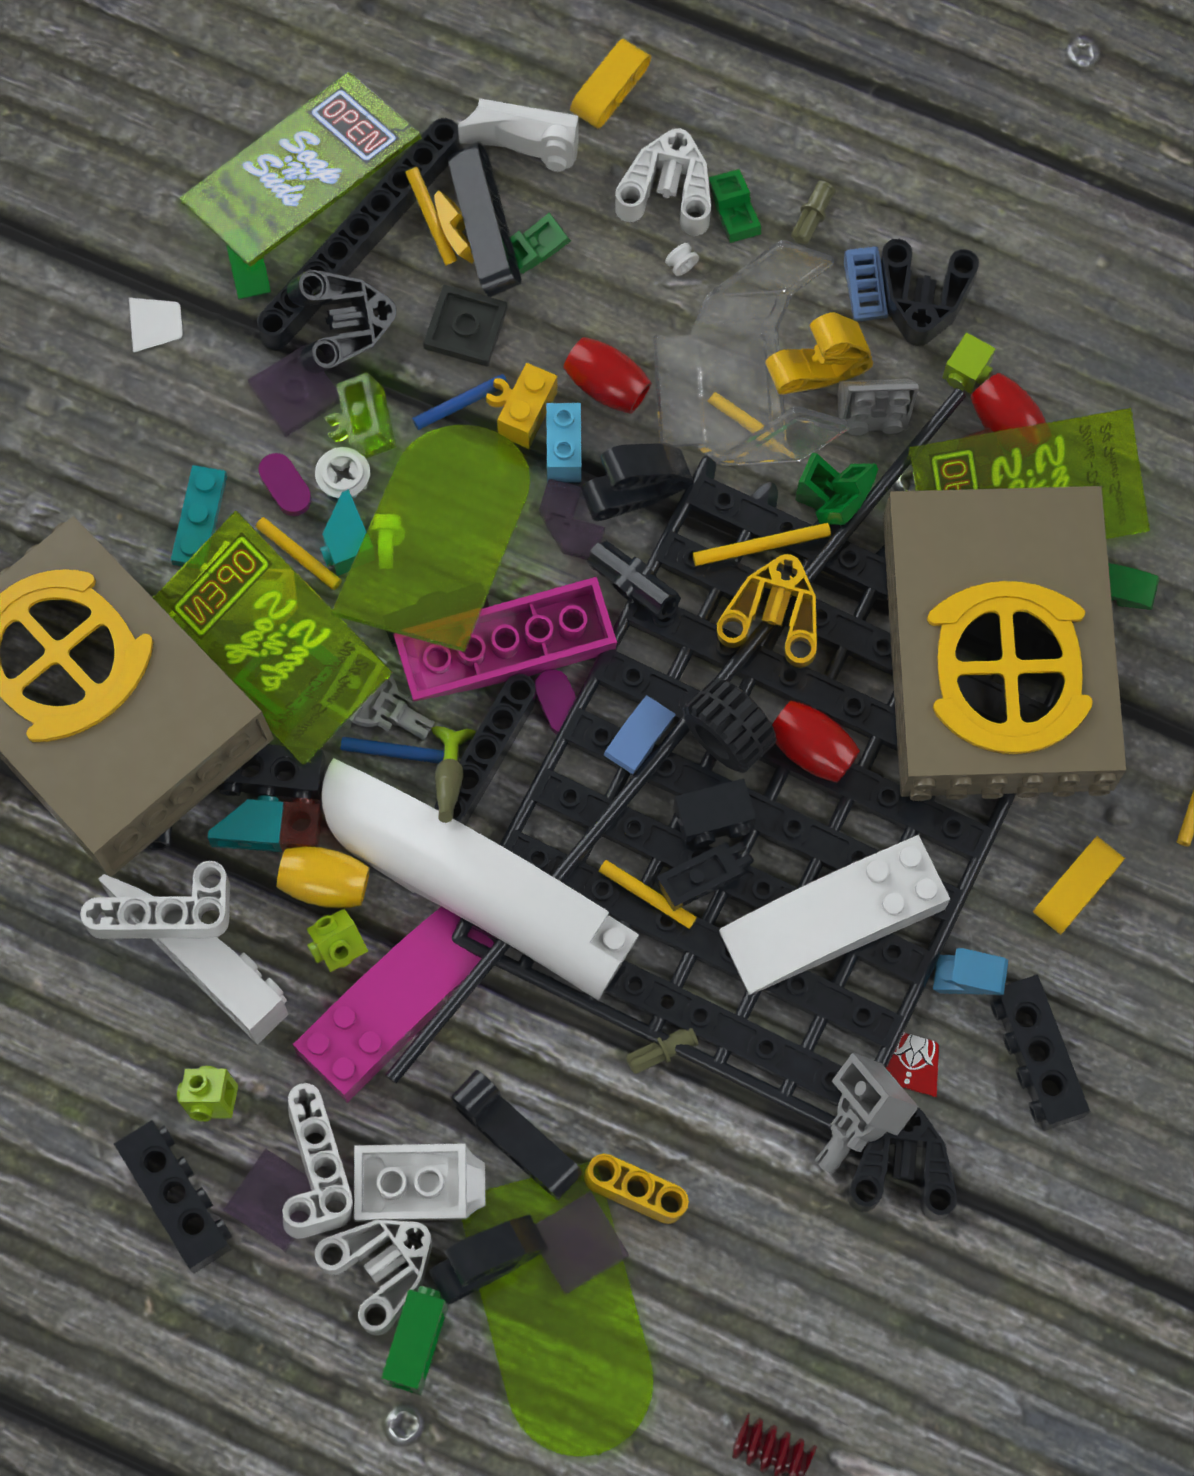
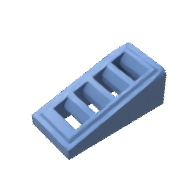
(860, 263)

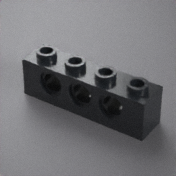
(271, 760)
(1029, 997)
(136, 1152)

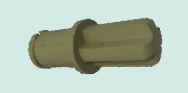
(813, 212)
(654, 1054)

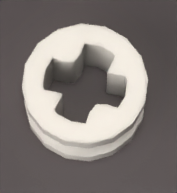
(682, 259)

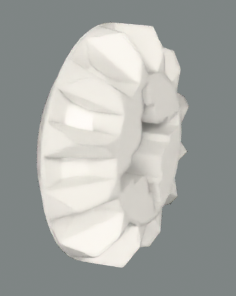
(339, 459)

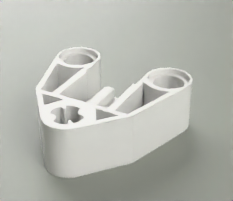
(663, 156)
(363, 1241)

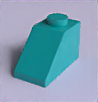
(342, 535)
(250, 826)

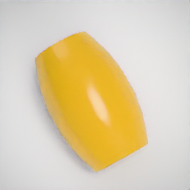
(323, 877)

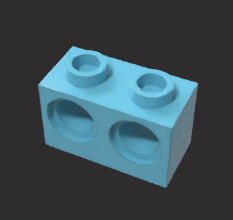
(564, 442)

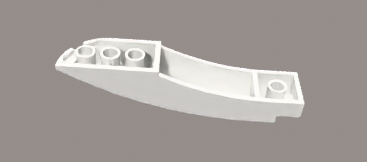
(475, 879)

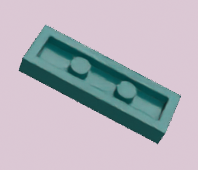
(198, 512)

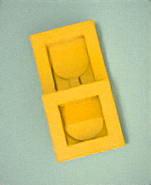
(453, 225)

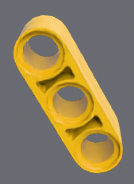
(610, 83)
(1078, 885)
(654, 1187)

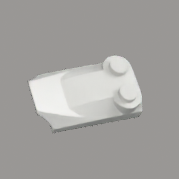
(524, 130)
(417, 1182)

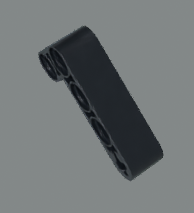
(515, 1136)

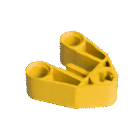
(837, 357)
(747, 600)

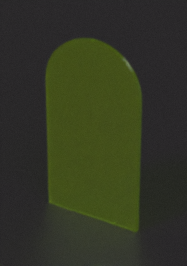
(438, 536)
(567, 1361)

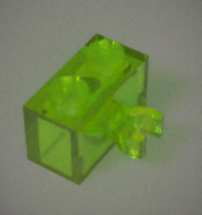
(364, 416)

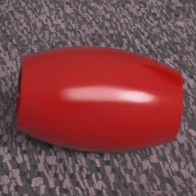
(607, 375)
(1005, 405)
(814, 741)

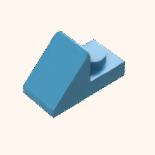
(970, 973)

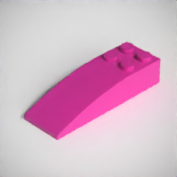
(513, 639)
(388, 1005)

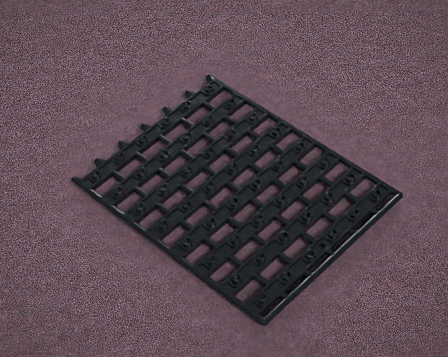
(820, 843)

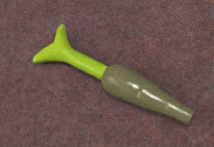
(449, 771)

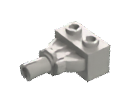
(388, 708)
(867, 1109)

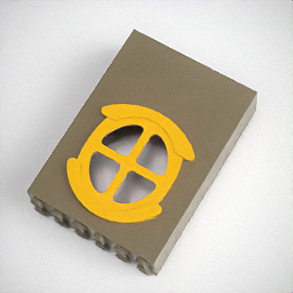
(1004, 555)
(142, 739)

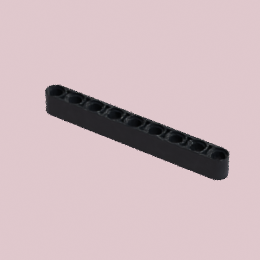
(362, 218)

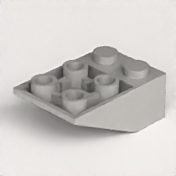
(876, 404)

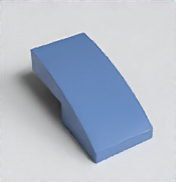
(639, 734)

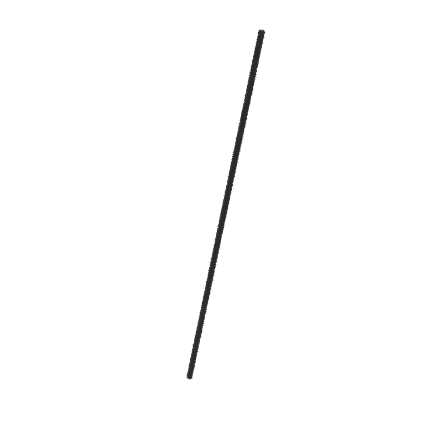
(674, 737)

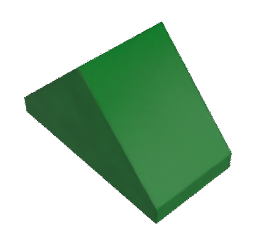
(815, 483)

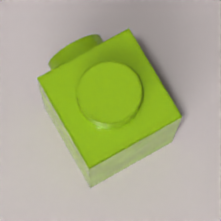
(969, 364)

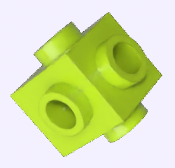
(335, 940)
(207, 1093)

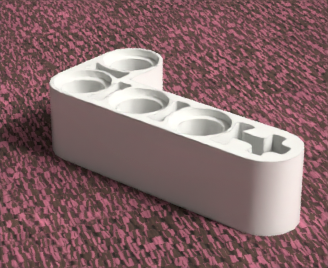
(157, 908)
(314, 1157)

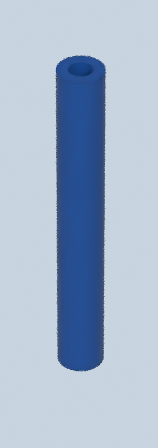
(456, 403)
(392, 750)

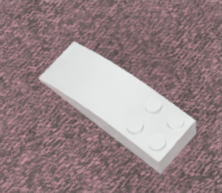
(835, 915)
(218, 971)

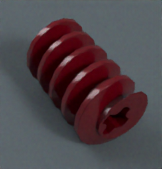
(772, 1450)

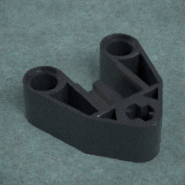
(337, 289)
(922, 310)
(636, 479)
(935, 1167)
(487, 1257)

